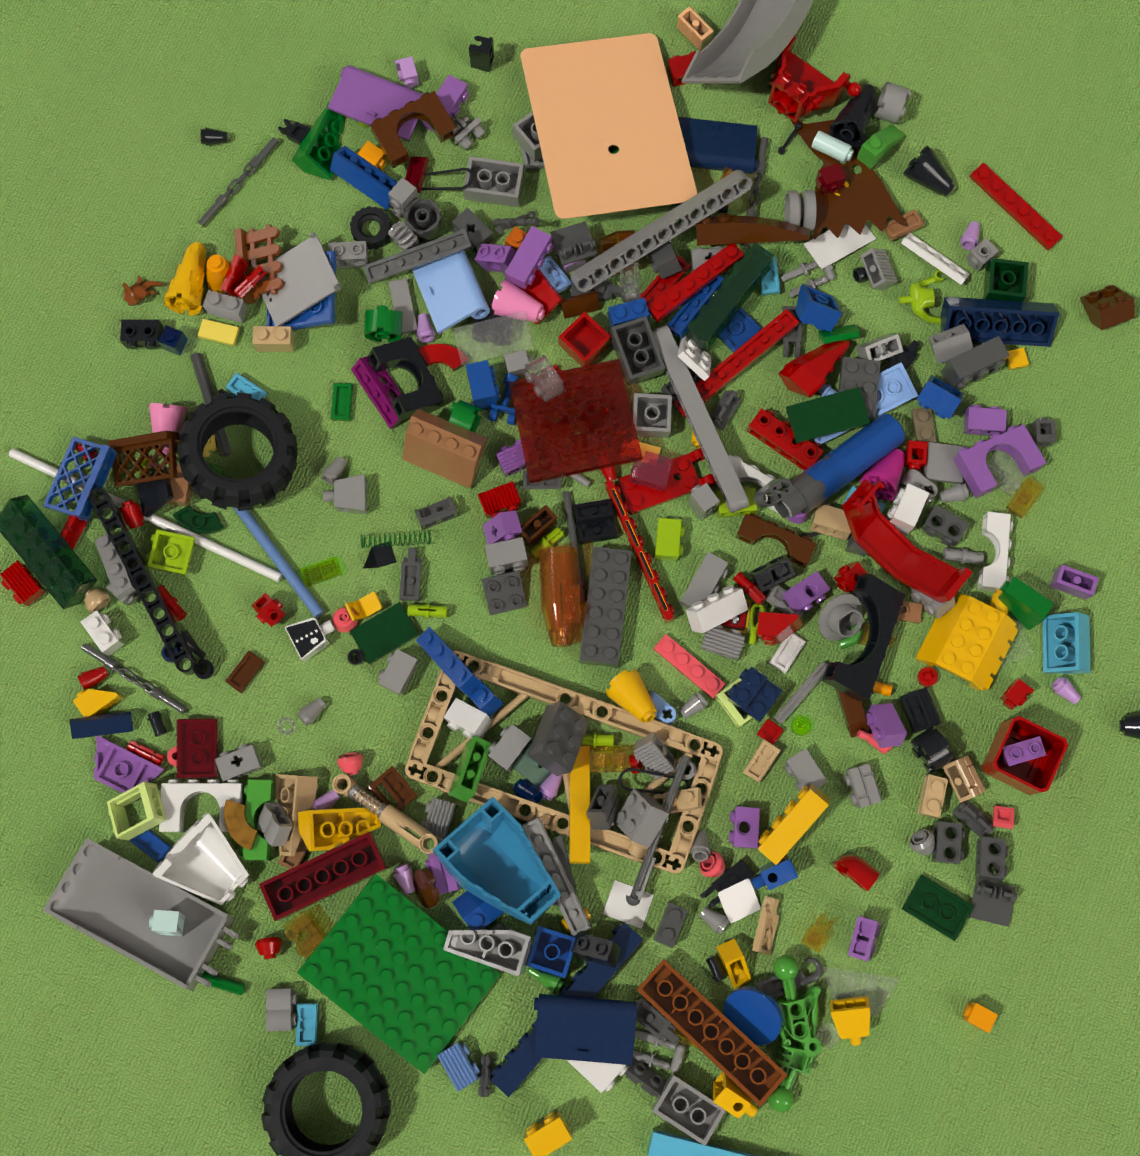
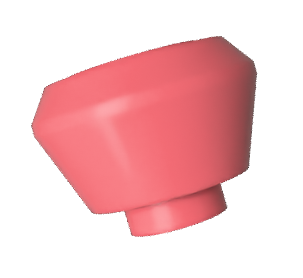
(347, 623)
(350, 763)
(713, 866)

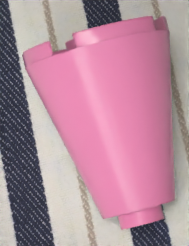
(513, 300)
(167, 418)

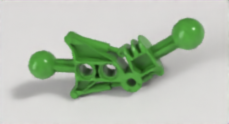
(794, 1057)

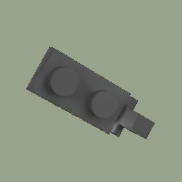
(605, 290)
(410, 577)
(655, 1022)

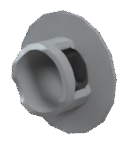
(839, 617)

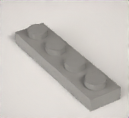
(114, 568)

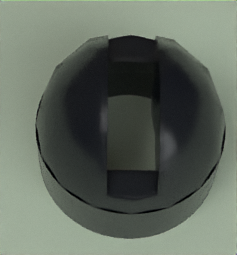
(859, 274)
(359, 657)

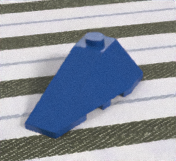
(476, 911)

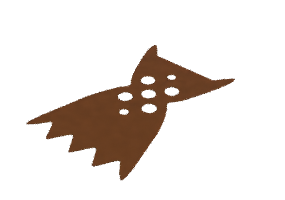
(860, 202)

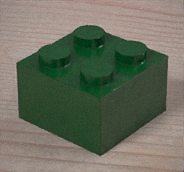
(1005, 280)

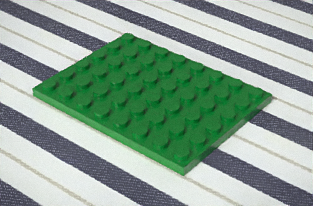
(394, 977)

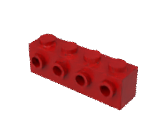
(780, 438)

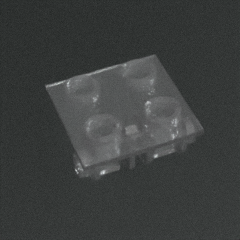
(1005, 472)

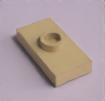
(761, 760)

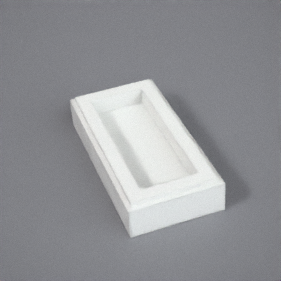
(787, 653)

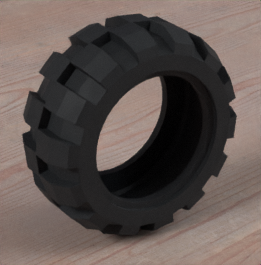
(230, 411)
(338, 1058)

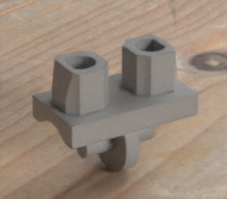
(474, 127)

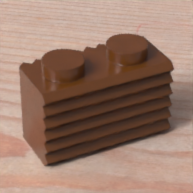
(538, 525)

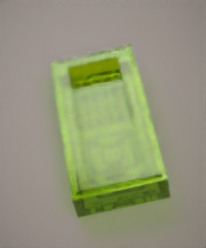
(321, 571)

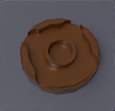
(425, 889)

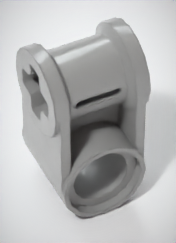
(918, 480)

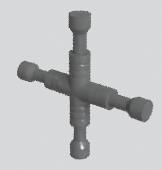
(509, 223)

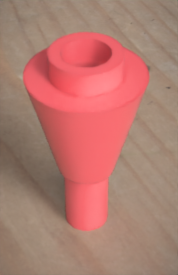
(869, 738)

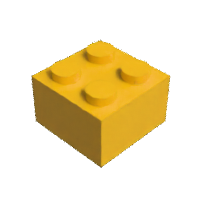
(548, 1135)

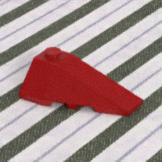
(808, 372)

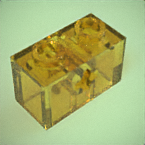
(303, 923)

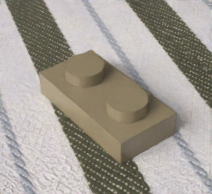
(923, 425)

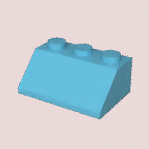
(1066, 643)

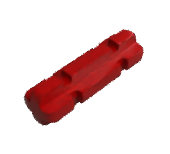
(145, 752)

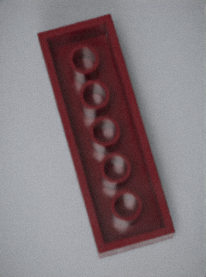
(323, 876)

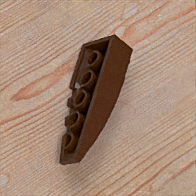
(746, 229)

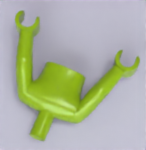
(923, 298)

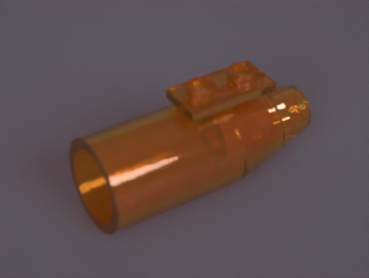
(560, 593)

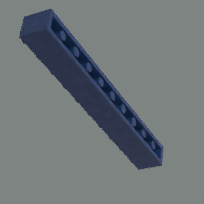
(586, 984)

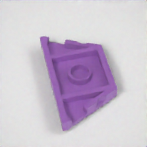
(122, 768)

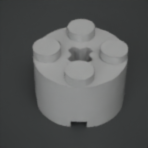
(891, 102)

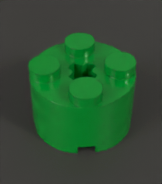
(383, 324)
(465, 415)

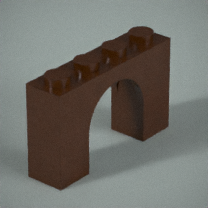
(426, 108)

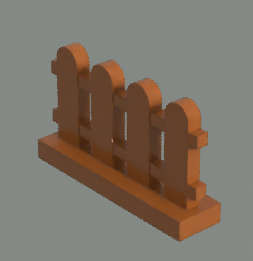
(246, 248)

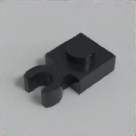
(295, 132)

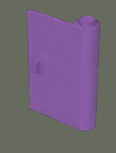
(370, 97)

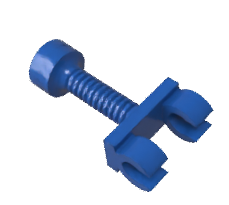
(504, 408)

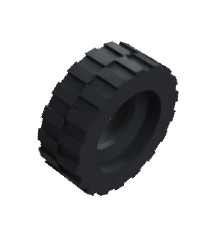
(364, 215)

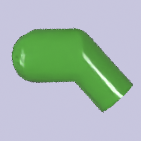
(850, 641)

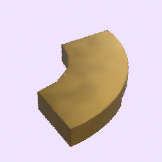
(237, 824)

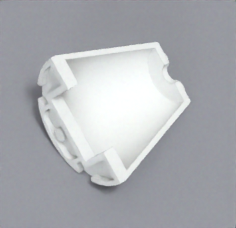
(204, 863)

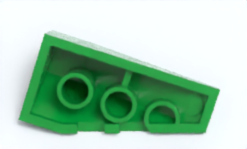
(318, 147)

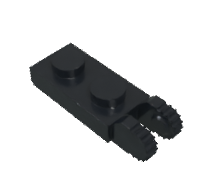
(734, 875)

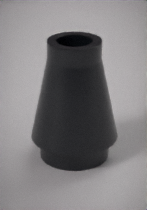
(212, 136)

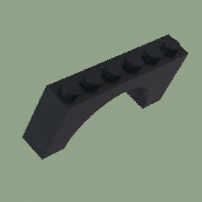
(883, 608)

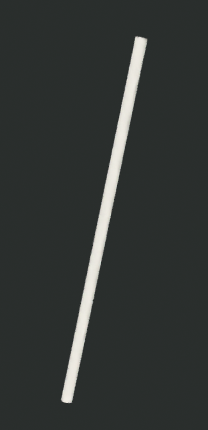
(159, 521)

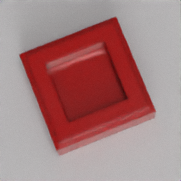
(769, 731)

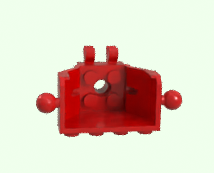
(803, 89)

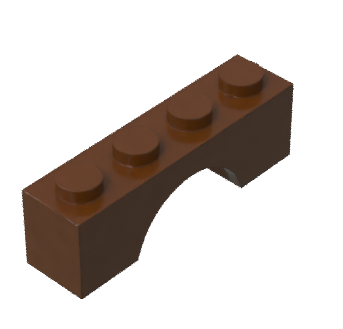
(798, 548)

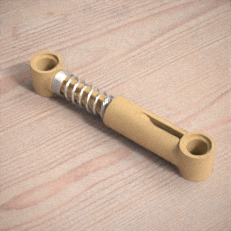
(387, 814)

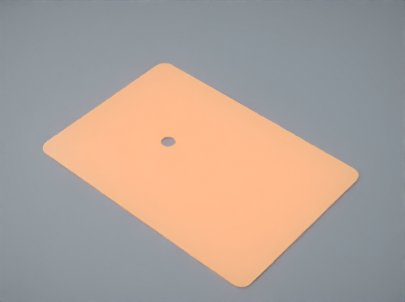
(603, 97)

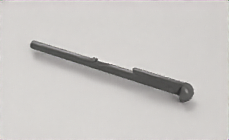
(648, 861)

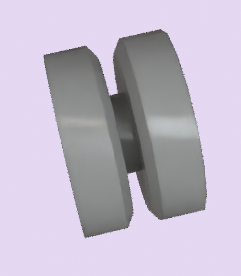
(800, 209)

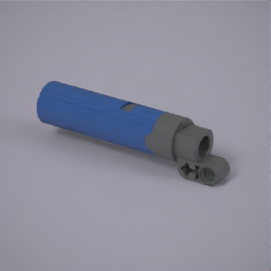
(833, 470)

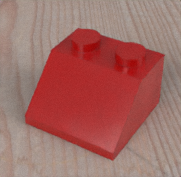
(777, 627)

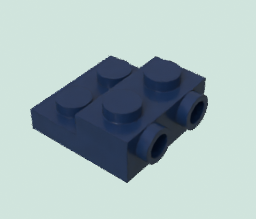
(754, 694)

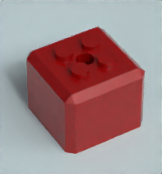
(1029, 776)

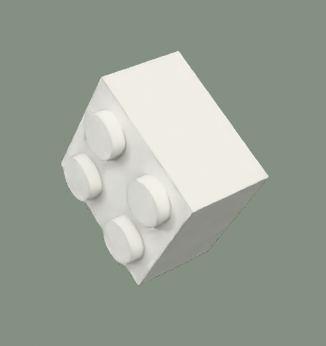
(907, 508)

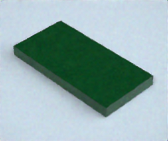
(827, 415)

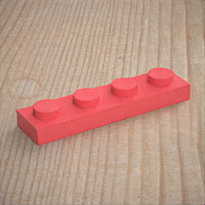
(689, 666)

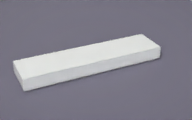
(935, 258)

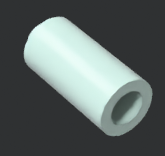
(832, 147)

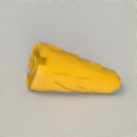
(186, 288)

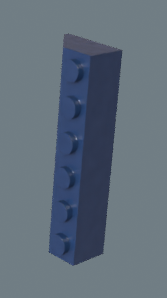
(985, 319)

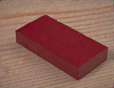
(416, 171)

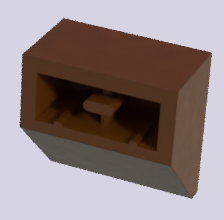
(1108, 307)

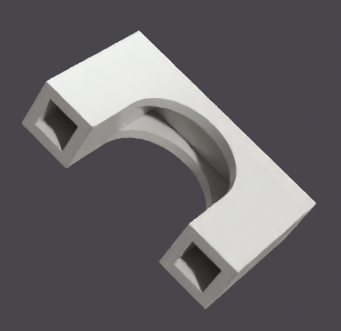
(176, 796)

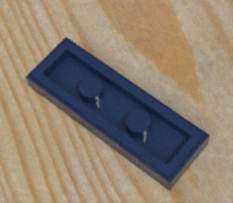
(101, 725)

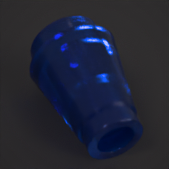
(526, 790)

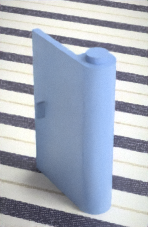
(451, 291)

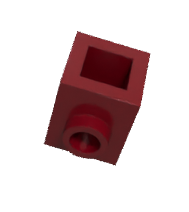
(830, 179)

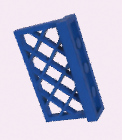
(95, 479)

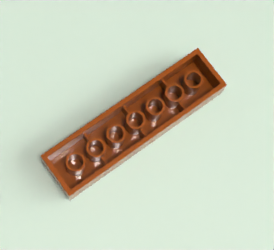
(712, 1032)

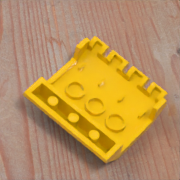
(969, 641)

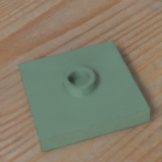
(529, 768)

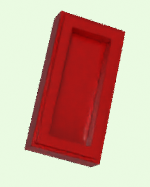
(234, 275)

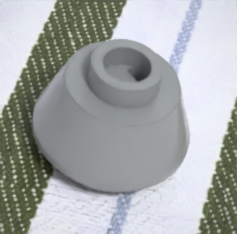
(923, 842)

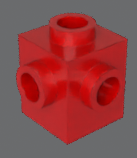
(848, 576)
(268, 610)

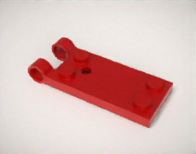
(642, 498)

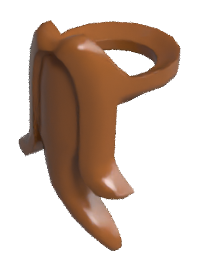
(139, 291)

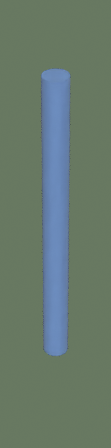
(280, 562)

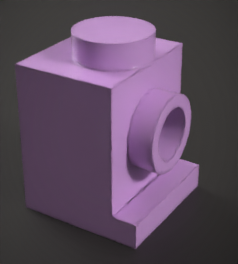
(407, 72)

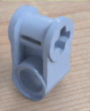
(662, 706)

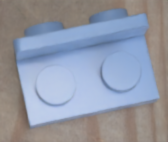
(555, 274)

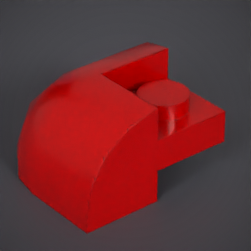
(857, 870)

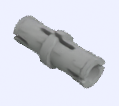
(963, 556)

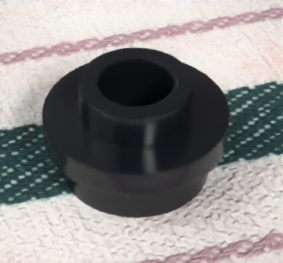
(204, 663)

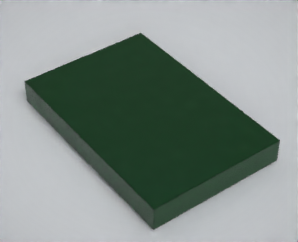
(384, 633)
(937, 907)

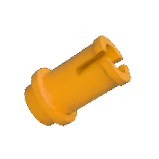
(882, 688)

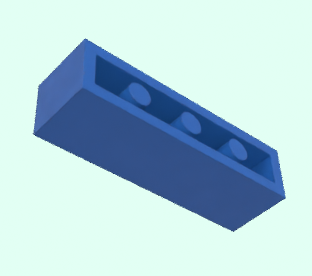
(363, 176)

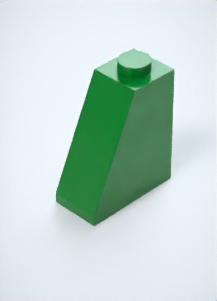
(1024, 602)

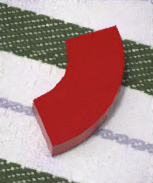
(441, 354)

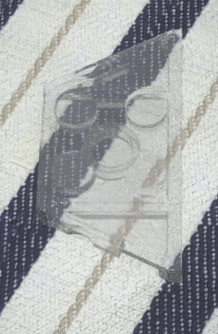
(852, 984)

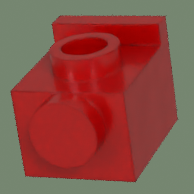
(917, 449)
(1016, 694)

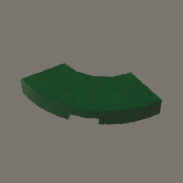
(198, 522)

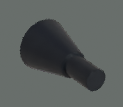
(192, 645)

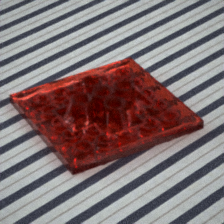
(605, 437)

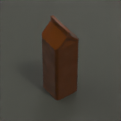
(853, 714)

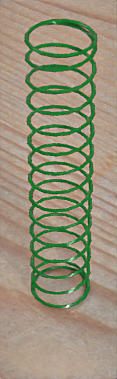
(429, 542)

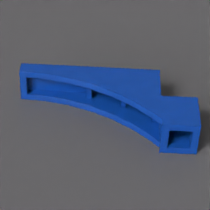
(459, 672)

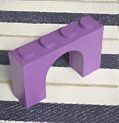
(1014, 441)

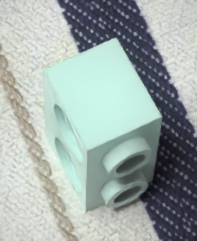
(167, 922)

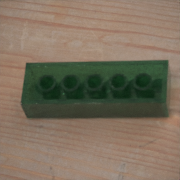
(730, 297)
(45, 551)

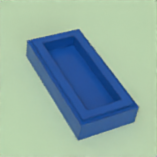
(151, 845)

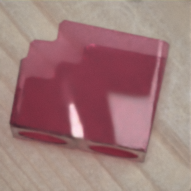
(652, 471)

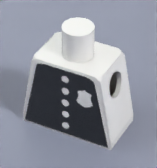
(309, 637)

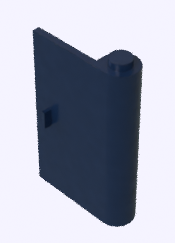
(719, 144)
(585, 1029)

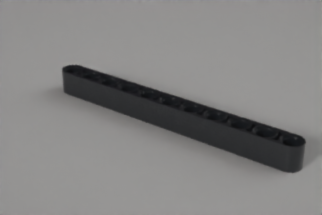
(137, 574)

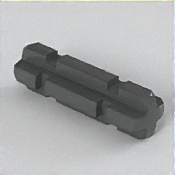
(485, 1076)

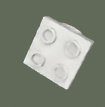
(694, 357)

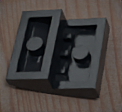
(595, 521)

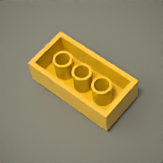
(793, 824)

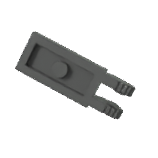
(793, 336)

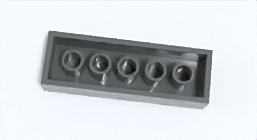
(605, 607)

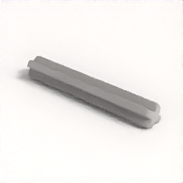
(801, 693)

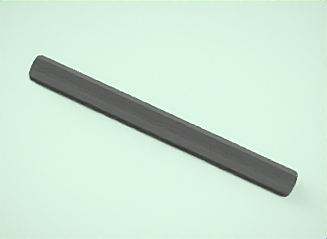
(207, 393)

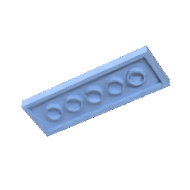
(893, 390)

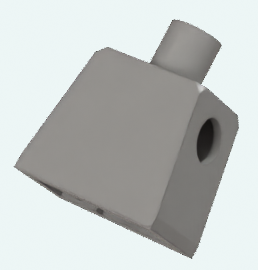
(349, 494)

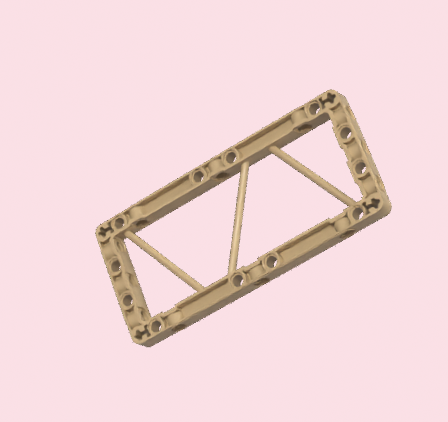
(617, 718)

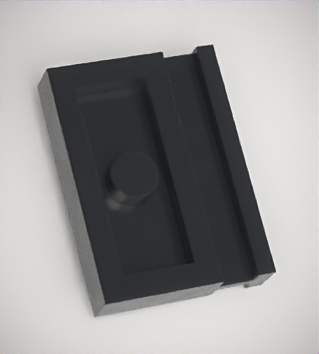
(920, 710)

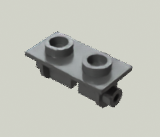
(725, 409)
(973, 818)
(651, 1081)

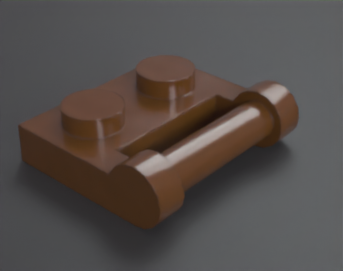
(395, 786)

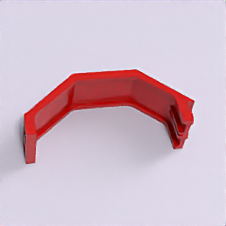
(895, 552)

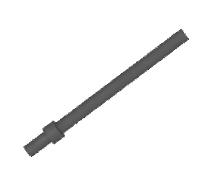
(573, 541)

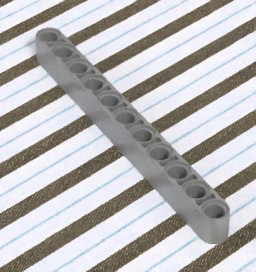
(717, 198)
(700, 421)

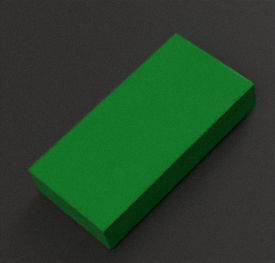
(839, 334)
(342, 402)

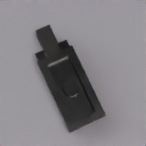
(906, 357)

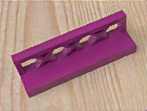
(378, 390)

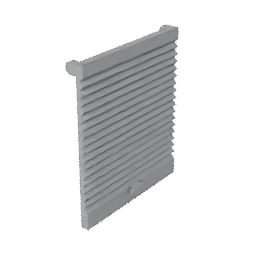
(306, 280)

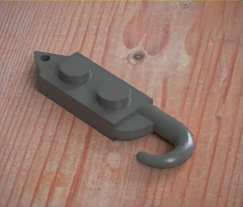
(774, 986)

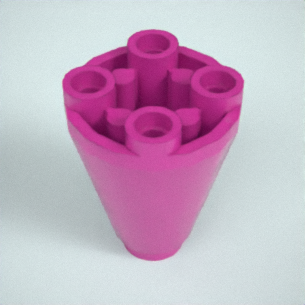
(889, 472)

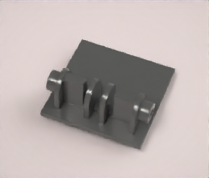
(574, 243)
(504, 592)
(993, 902)

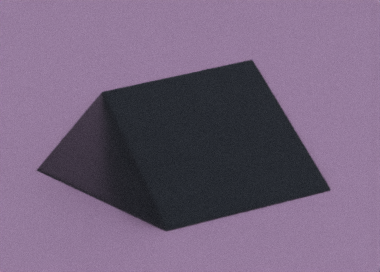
(380, 556)

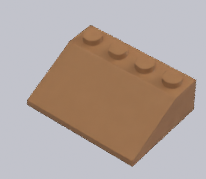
(443, 448)

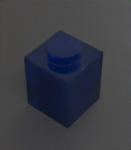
(173, 340)

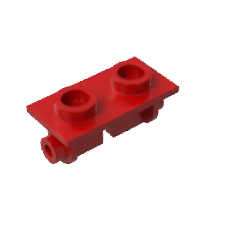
(72, 530)

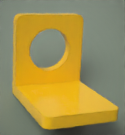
(364, 606)

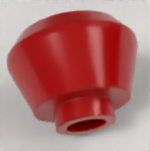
(269, 947)

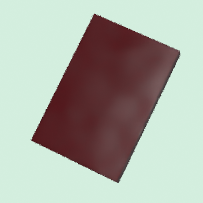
(196, 748)

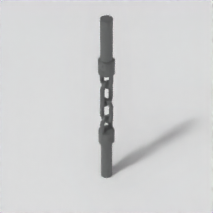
(255, 162)
(760, 170)
(112, 664)

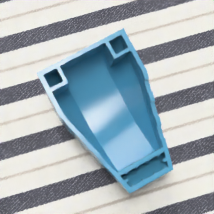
(498, 863)

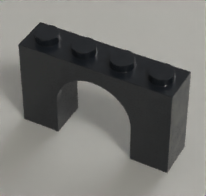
(406, 355)

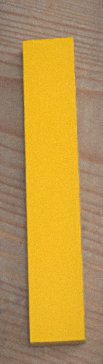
(578, 805)

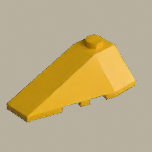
(332, 827)

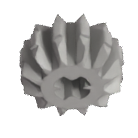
(403, 236)

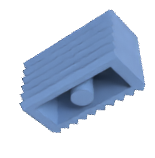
(459, 1066)

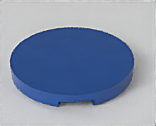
(754, 1014)

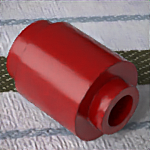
(132, 514)

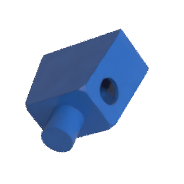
(784, 873)

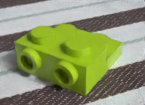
(170, 552)

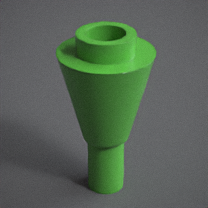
(550, 981)

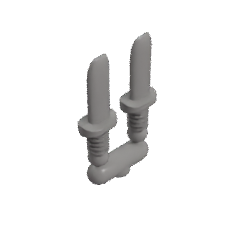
(803, 269)
(678, 1055)

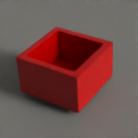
(584, 340)

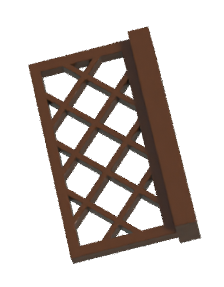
(145, 442)

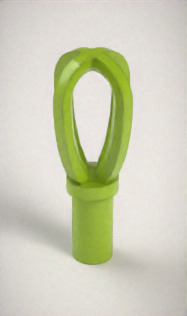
(753, 629)

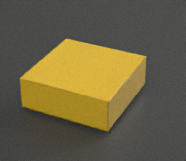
(1017, 359)

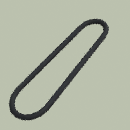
(449, 188)
(648, 772)

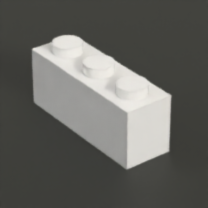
(716, 609)

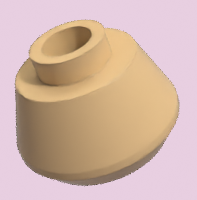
(96, 599)

